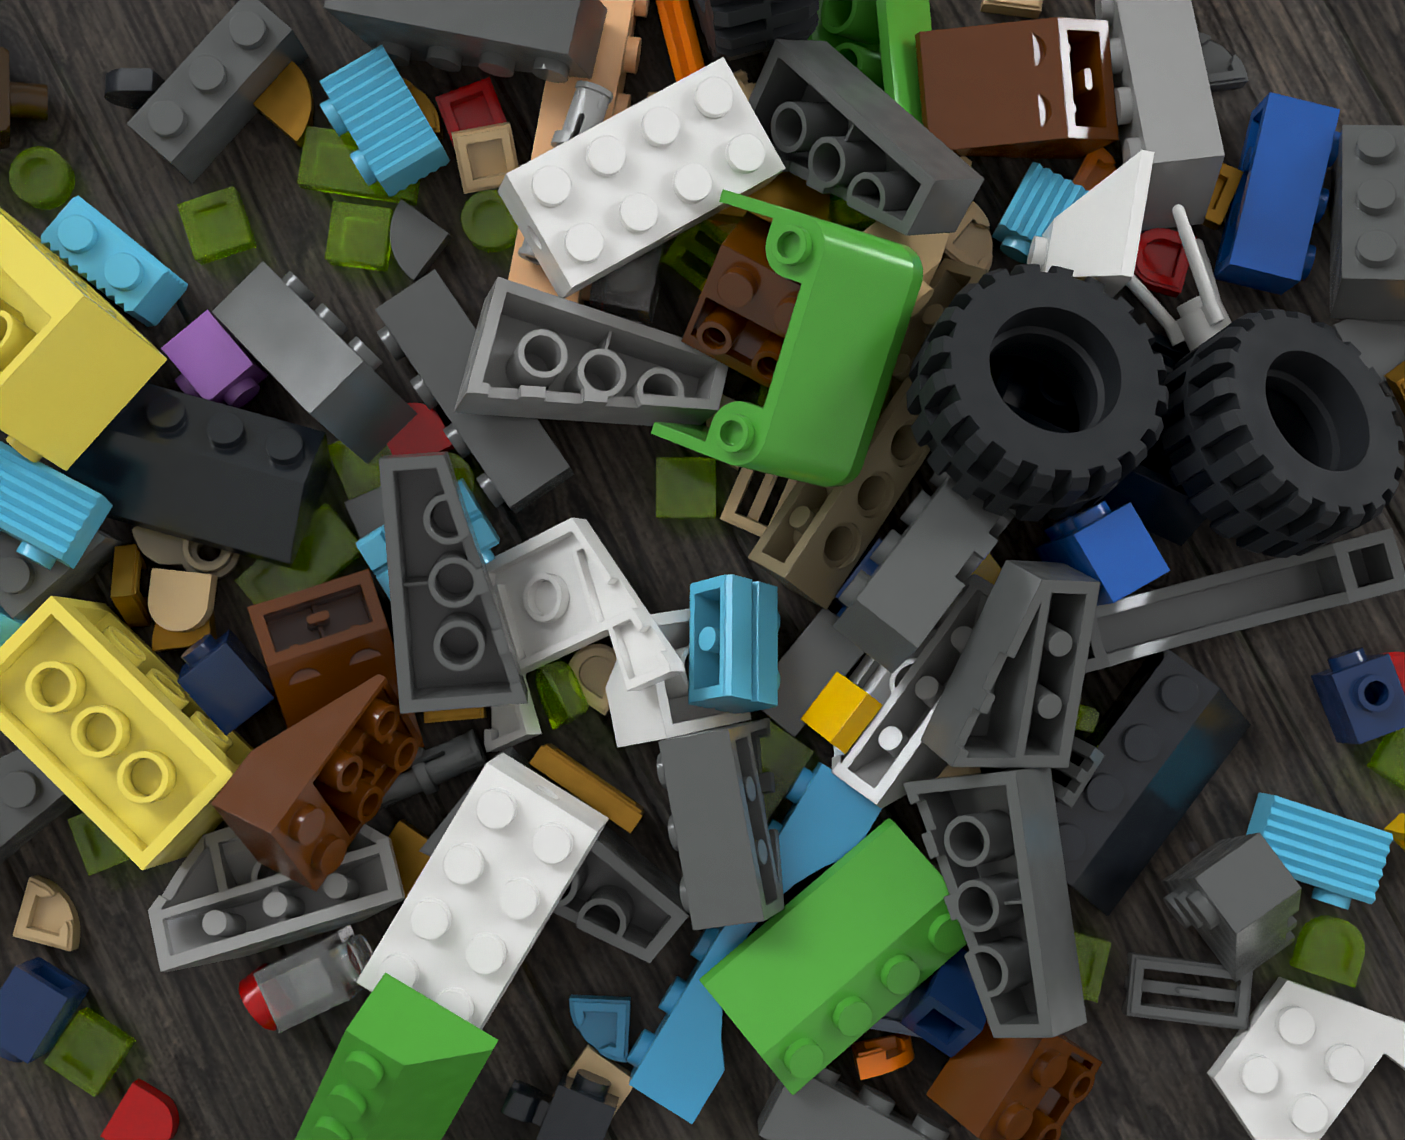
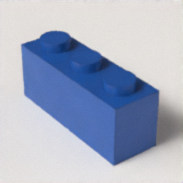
(1278, 194)
(1107, 547)

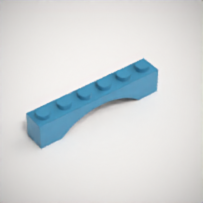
(686, 1052)

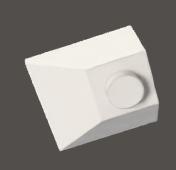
(1101, 229)
(662, 708)

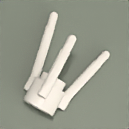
(1200, 316)

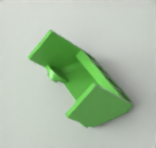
(833, 356)

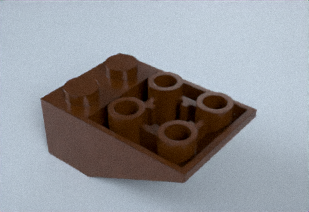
(1019, 88)
(324, 643)
(319, 782)

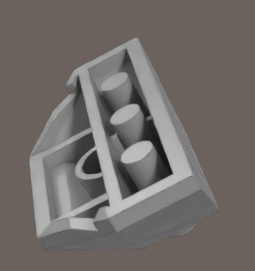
(891, 744)
(233, 906)

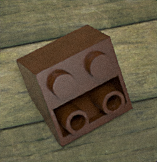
(743, 305)
(1015, 1085)

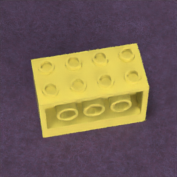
(62, 352)
(115, 729)

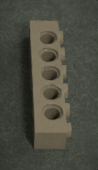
(827, 529)

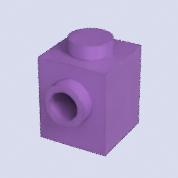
(214, 363)

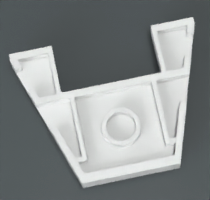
(561, 597)
(1302, 1061)

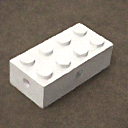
(640, 178)
(487, 890)

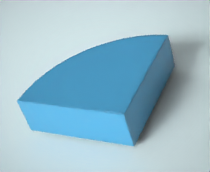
(603, 1023)

